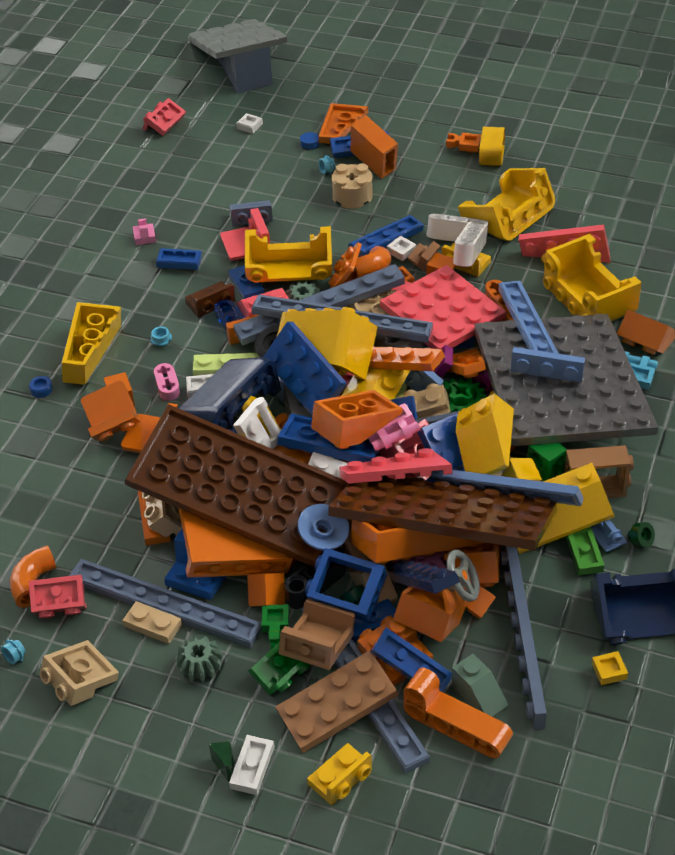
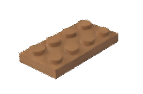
(336, 701)

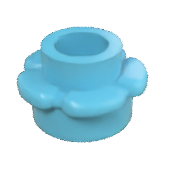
(326, 165)
(160, 336)
(13, 651)

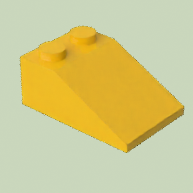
(485, 435)

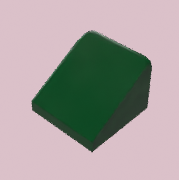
(222, 757)

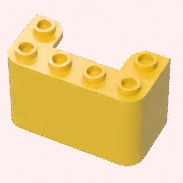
(585, 284)
(338, 335)

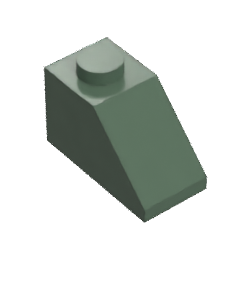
(478, 686)

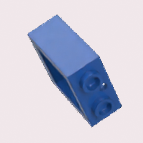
(371, 592)

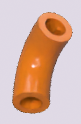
(376, 260)
(28, 569)

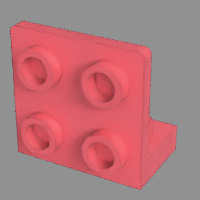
(235, 239)

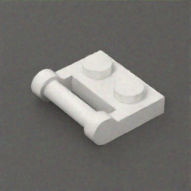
(250, 426)

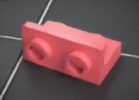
(163, 117)
(57, 595)

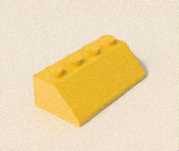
(384, 381)
(573, 518)

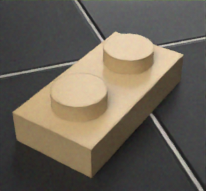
(152, 622)

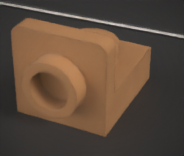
(422, 254)

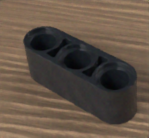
(296, 583)

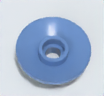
(316, 518)

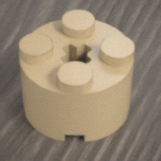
(352, 185)

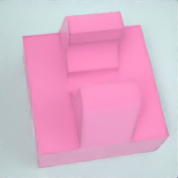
(144, 233)

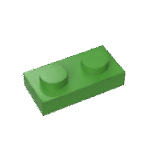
(585, 552)

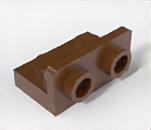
(204, 301)

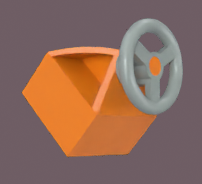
(440, 612)

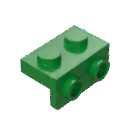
(275, 670)

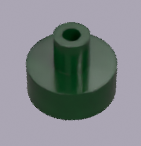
(641, 535)
(353, 595)

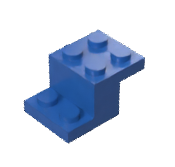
(177, 577)

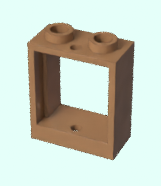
(605, 457)

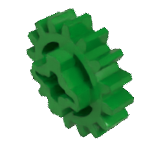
(462, 393)

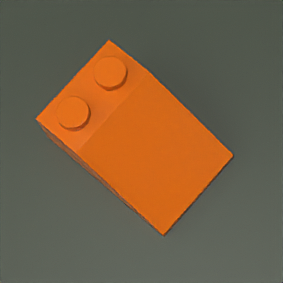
(353, 417)

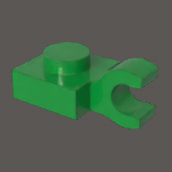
(274, 620)

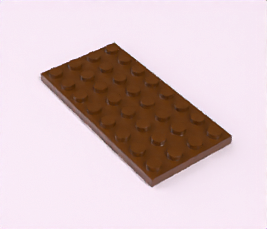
(232, 481)
(447, 510)

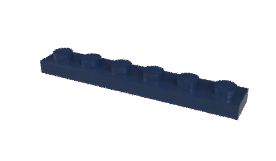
(422, 576)

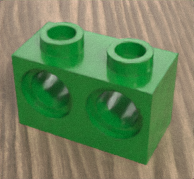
(548, 459)

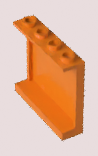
(221, 552)

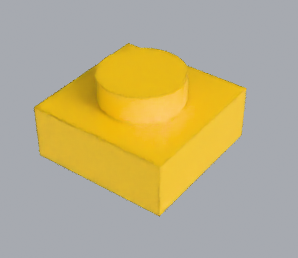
(609, 668)

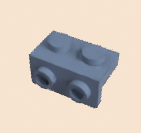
(241, 212)

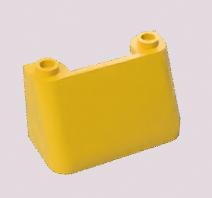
(523, 201)
(288, 260)

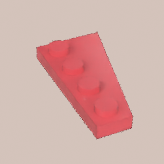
(539, 242)
(395, 467)

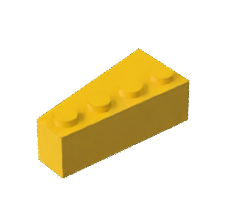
(88, 340)

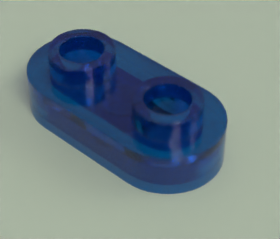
(227, 311)

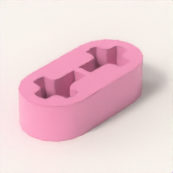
(163, 382)

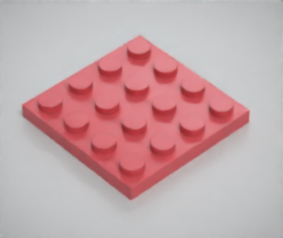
(446, 302)

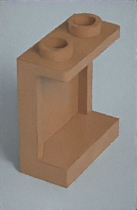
(318, 634)

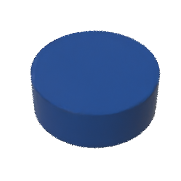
(309, 140)
(41, 386)

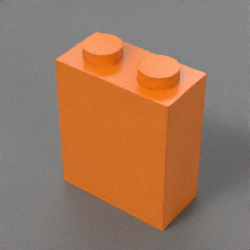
(373, 146)

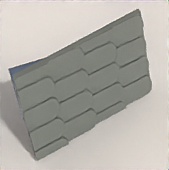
(241, 51)

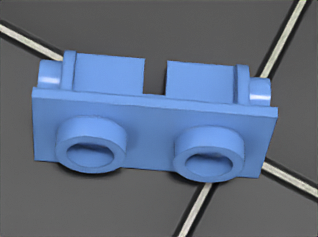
(608, 536)

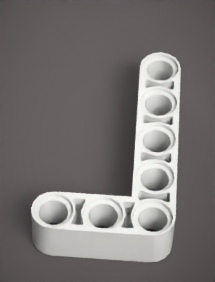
(467, 233)

